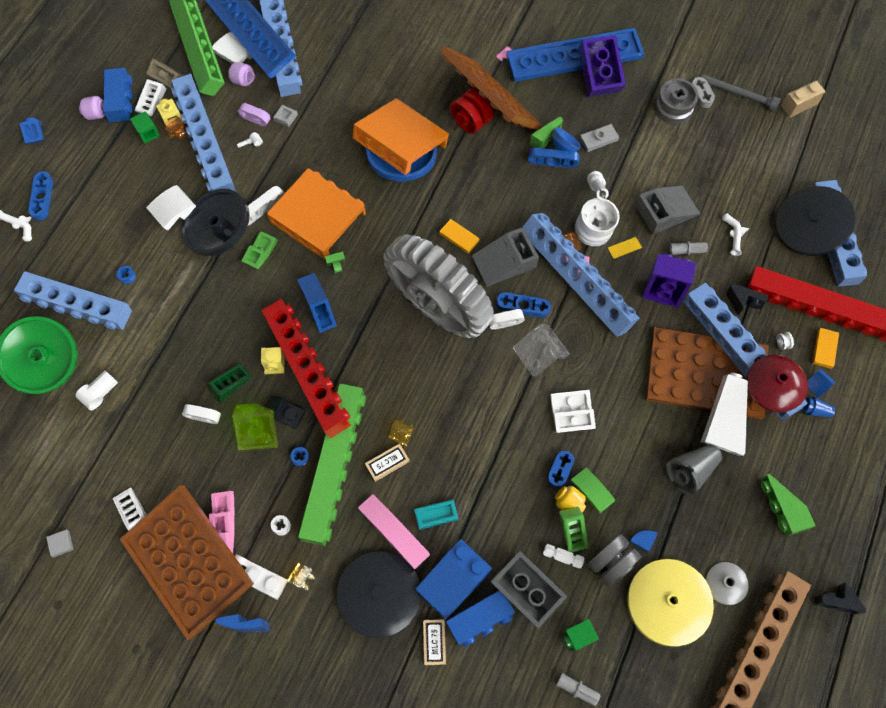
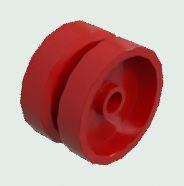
(471, 111)

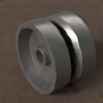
(676, 101)
(615, 562)

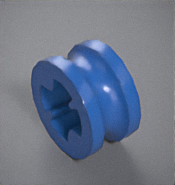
(126, 269)
(300, 450)

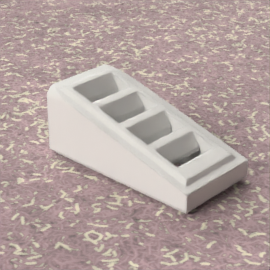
(147, 90)
(123, 513)

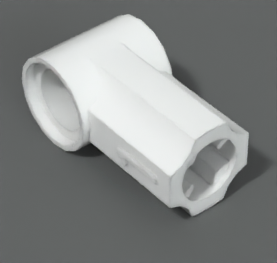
(93, 394)

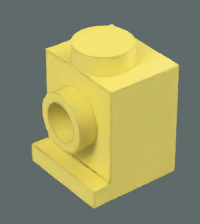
(167, 110)
(273, 360)

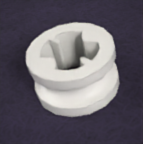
(785, 341)
(283, 531)

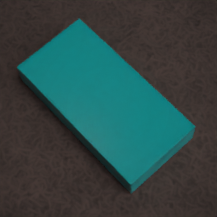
(436, 514)

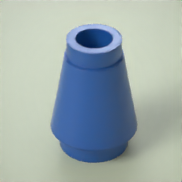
(818, 408)

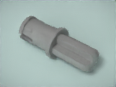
(687, 248)
(578, 689)

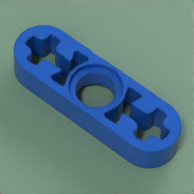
(553, 157)
(38, 188)
(530, 300)

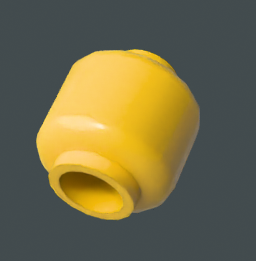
(570, 497)

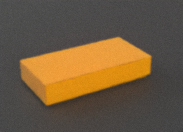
(459, 236)
(825, 348)

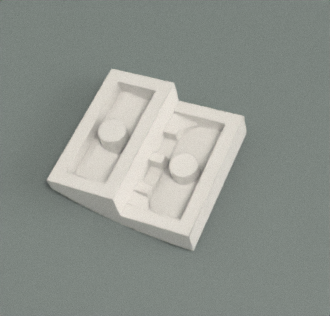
(231, 49)
(170, 206)
(572, 411)

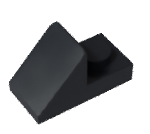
(741, 295)
(285, 412)
(843, 601)

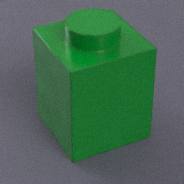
(145, 127)
(580, 635)

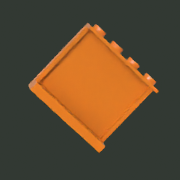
(398, 134)
(315, 212)

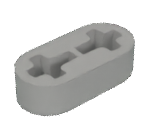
(705, 92)

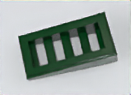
(225, 377)

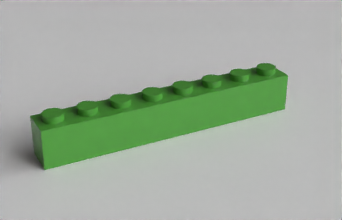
(197, 46)
(331, 472)

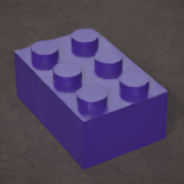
(601, 66)
(669, 280)

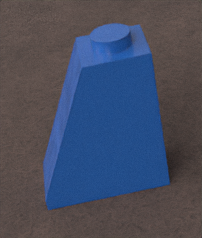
(317, 302)

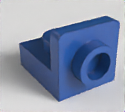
(32, 131)

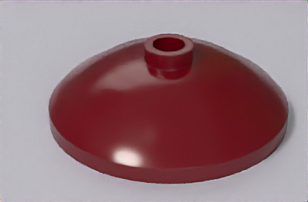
(772, 392)

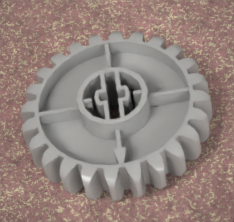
(438, 286)

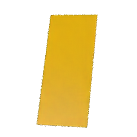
(624, 247)

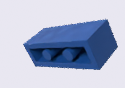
(117, 94)
(480, 619)

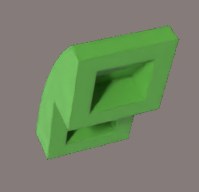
(261, 249)
(593, 490)

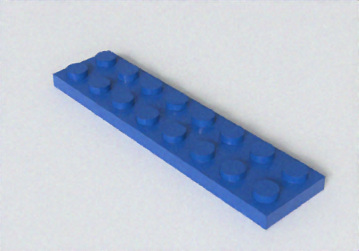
(254, 34)
(564, 55)

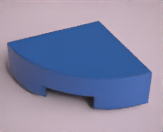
(644, 539)

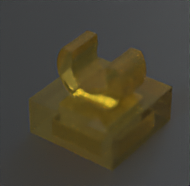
(401, 432)
(299, 576)

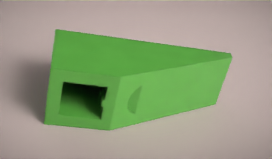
(790, 511)

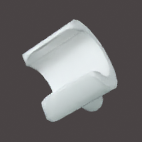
(254, 137)

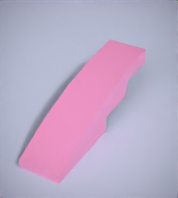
(223, 516)
(394, 531)

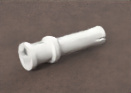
(597, 184)

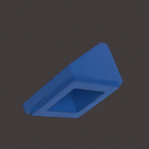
(820, 383)

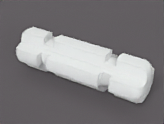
(563, 556)

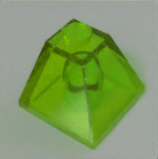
(254, 427)

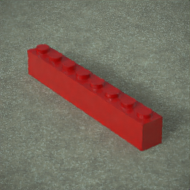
(819, 302)

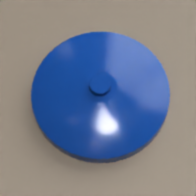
(418, 168)

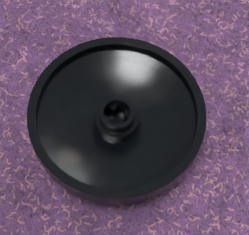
(815, 221)
(216, 222)
(378, 594)

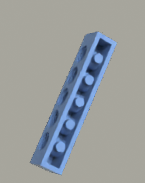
(847, 254)
(31, 284)

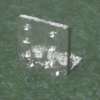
(540, 349)

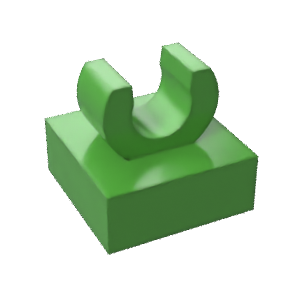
(335, 260)

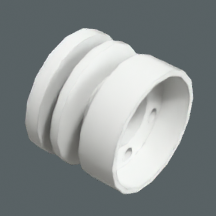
(596, 222)

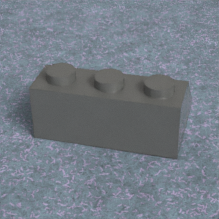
(529, 589)

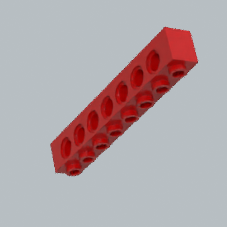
(332, 423)

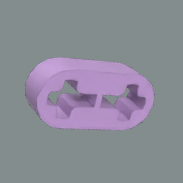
(254, 114)

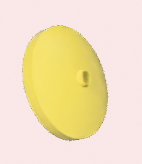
(651, 607)

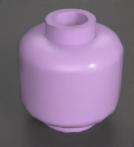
(241, 74)
(92, 108)

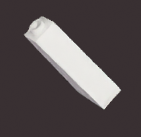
(728, 416)

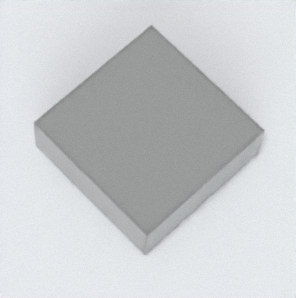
(285, 116)
(60, 543)

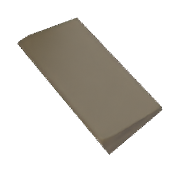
(162, 72)

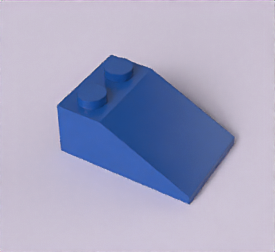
(453, 579)

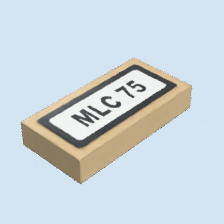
(387, 462)
(434, 642)

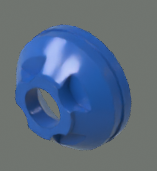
(564, 141)

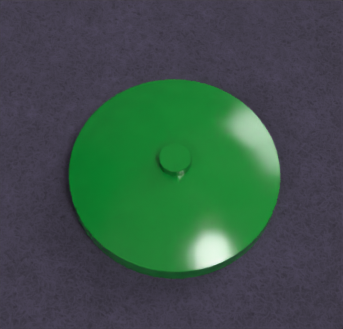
(37, 355)

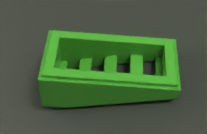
(544, 135)
(571, 517)

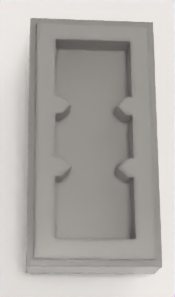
(599, 137)

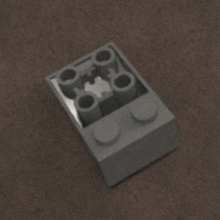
(665, 207)
(506, 257)

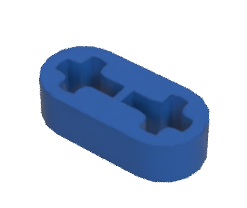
(556, 467)

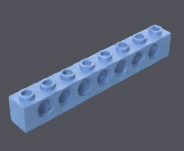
(286, 78)
(202, 133)
(580, 283)
(720, 332)

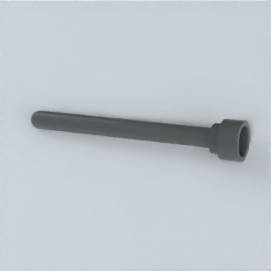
(771, 102)

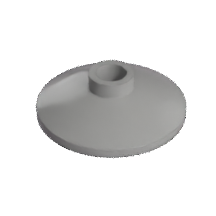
(720, 591)

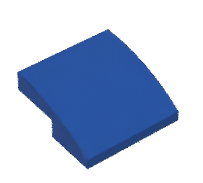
(240, 623)

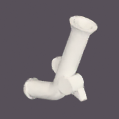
(22, 222)
(737, 233)

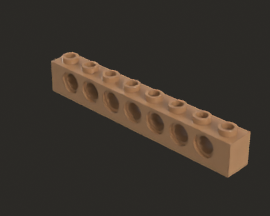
(760, 667)

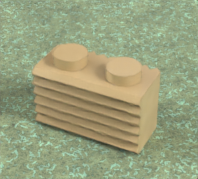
(803, 98)

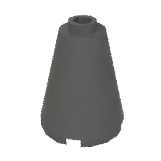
(693, 468)

